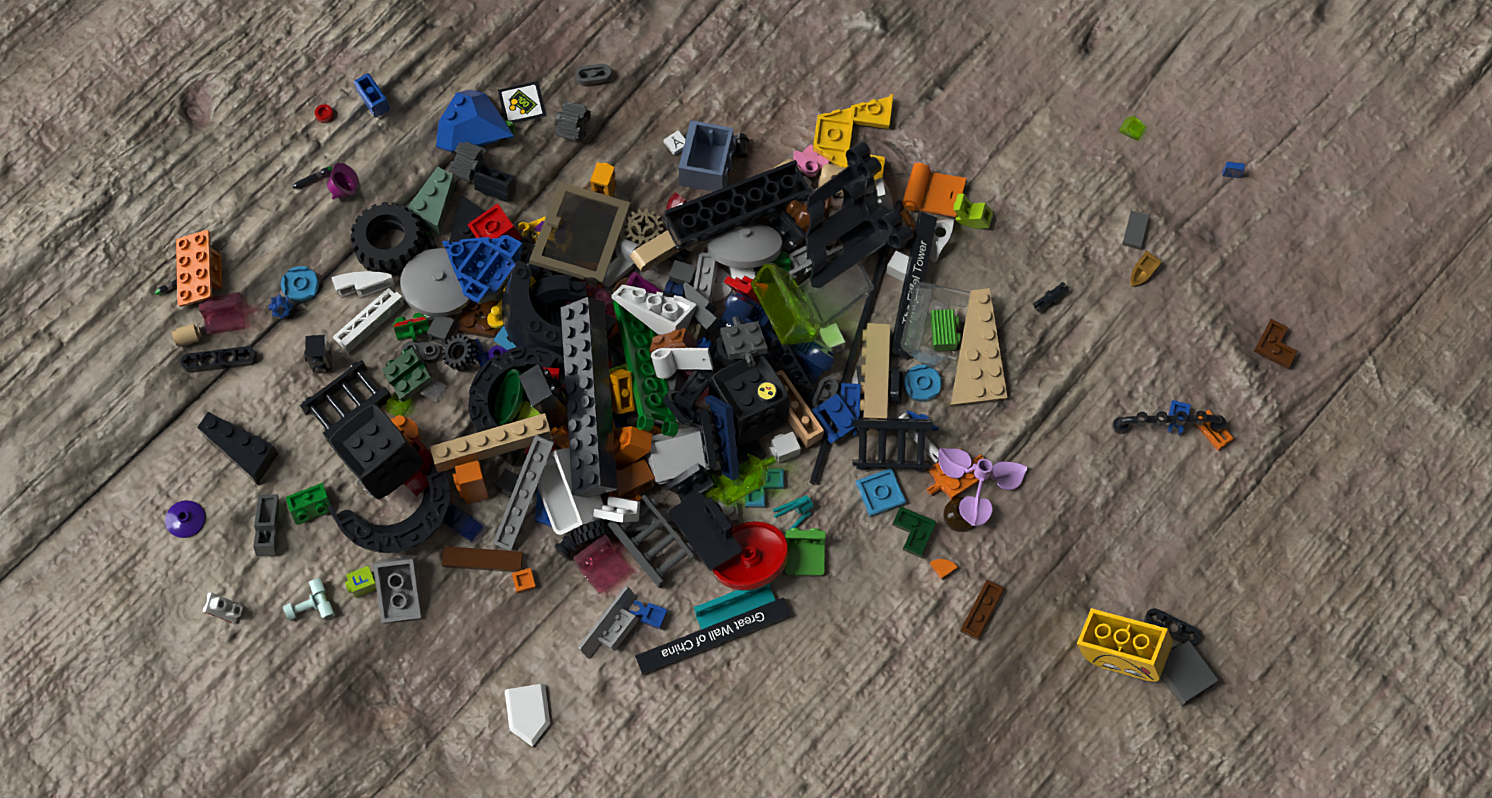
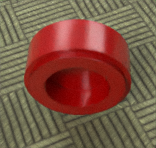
(324, 113)

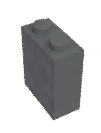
(1186, 673)

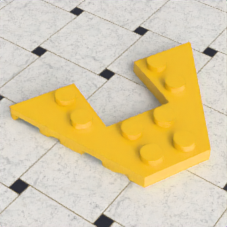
(835, 129)

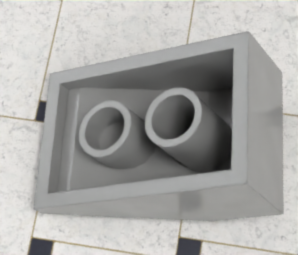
(398, 588)

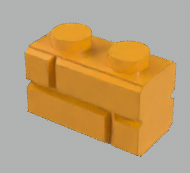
(621, 391)

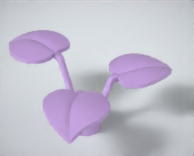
(1008, 476)

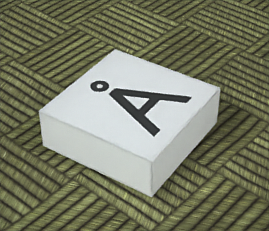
(675, 142)

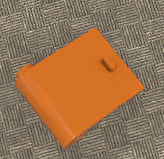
(932, 191)

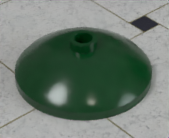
(509, 398)

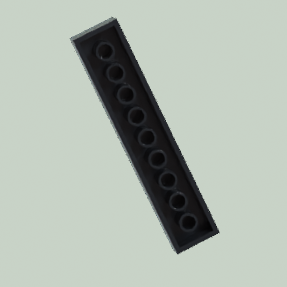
(588, 398)

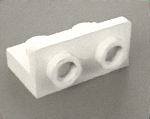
(619, 510)

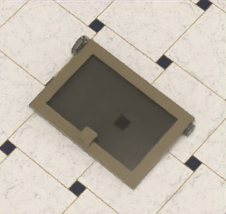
(581, 232)

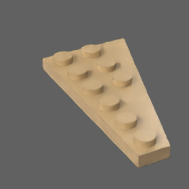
(979, 362)

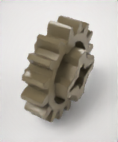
(636, 223)

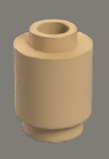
(187, 335)

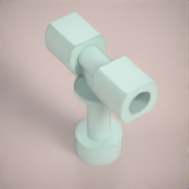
(316, 600)

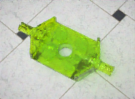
(753, 474)

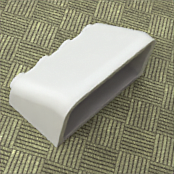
(676, 454)
(555, 488)

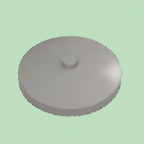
(746, 246)
(431, 284)

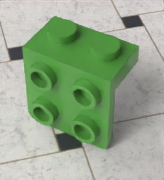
(805, 552)

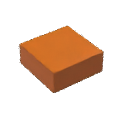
(523, 580)

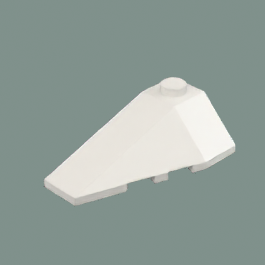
(656, 311)

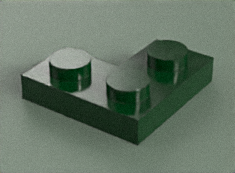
(918, 527)

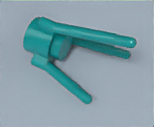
(801, 505)

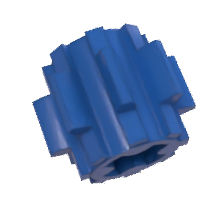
(280, 311)

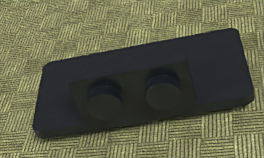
(706, 530)

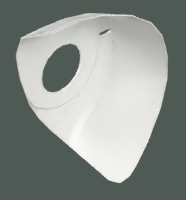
(939, 242)

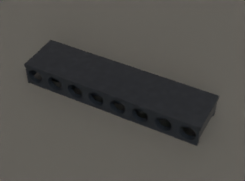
(735, 205)

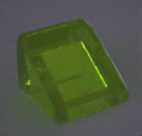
(1132, 128)
(396, 406)

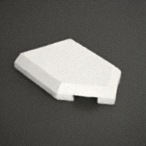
(528, 712)

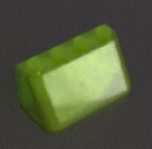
(785, 305)

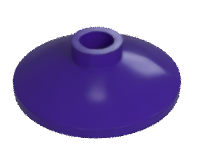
(185, 527)

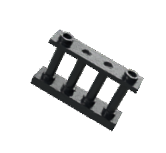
(357, 369)
(883, 426)

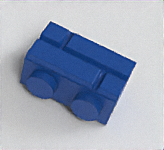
(371, 95)

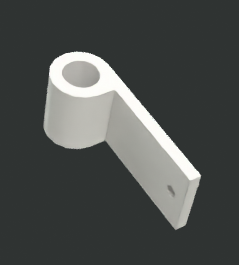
(669, 359)

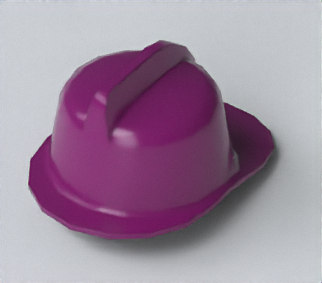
(342, 181)

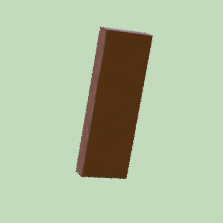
(982, 610)

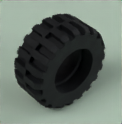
(379, 219)

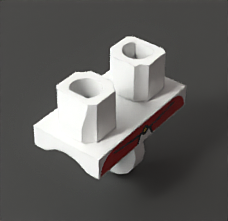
(222, 608)

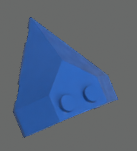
(470, 119)
(483, 264)

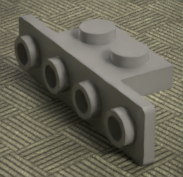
(803, 266)
(612, 626)

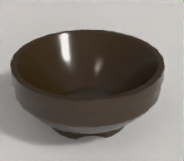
(953, 519)

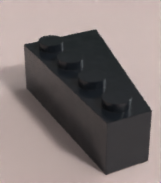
(242, 448)

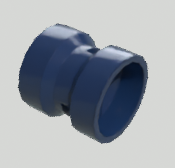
(674, 288)

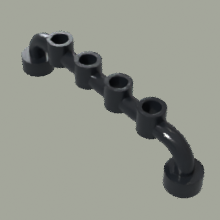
(1217, 422)

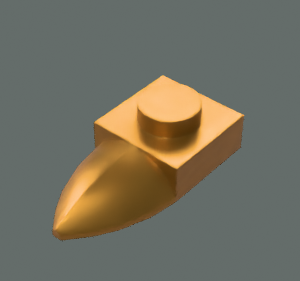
(1144, 268)

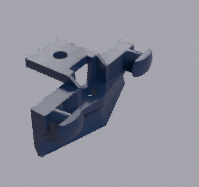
(812, 355)

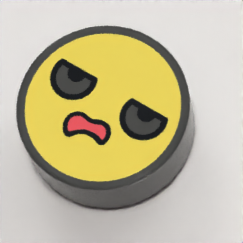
(766, 391)

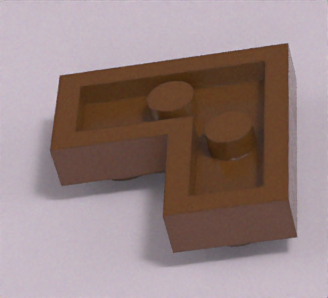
(1271, 346)

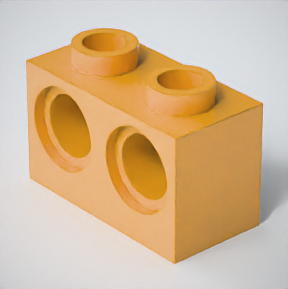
(603, 179)

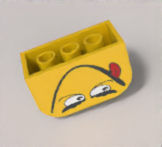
(1125, 645)

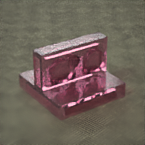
(222, 313)

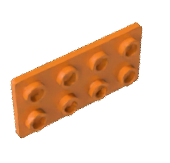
(197, 268)

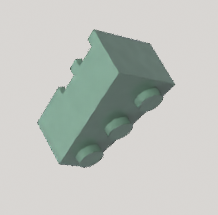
(433, 200)

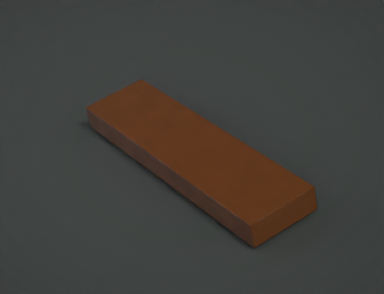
(482, 559)

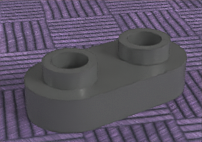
(593, 74)
(422, 348)
(822, 394)

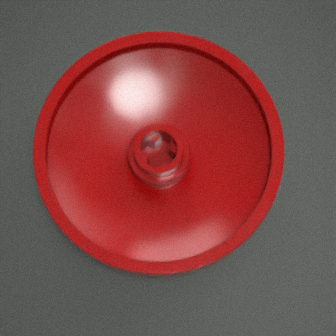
(761, 558)

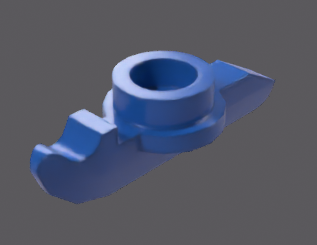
(922, 416)

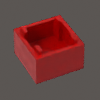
(494, 224)

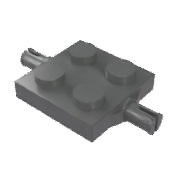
(743, 341)

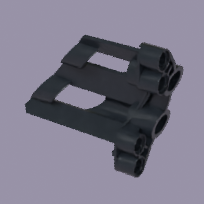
(859, 222)

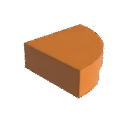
(943, 567)

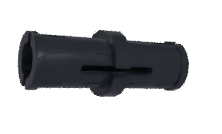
(1051, 297)

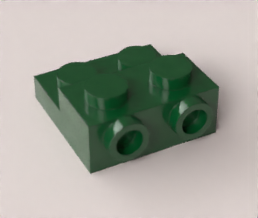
(407, 373)

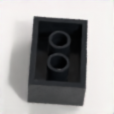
(546, 394)

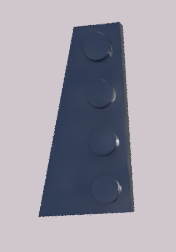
(725, 436)

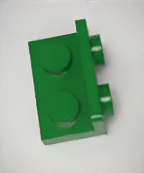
(308, 503)

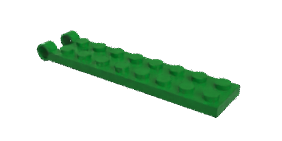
(647, 387)

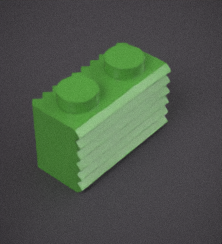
(944, 330)

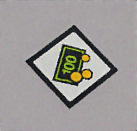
(522, 102)

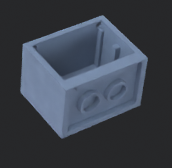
(707, 156)

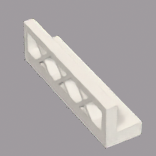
(370, 322)

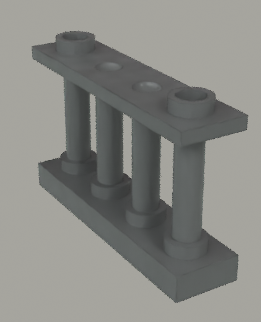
(645, 558)

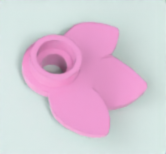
(811, 160)

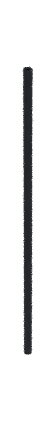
(854, 349)

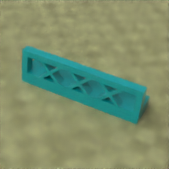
(732, 605)

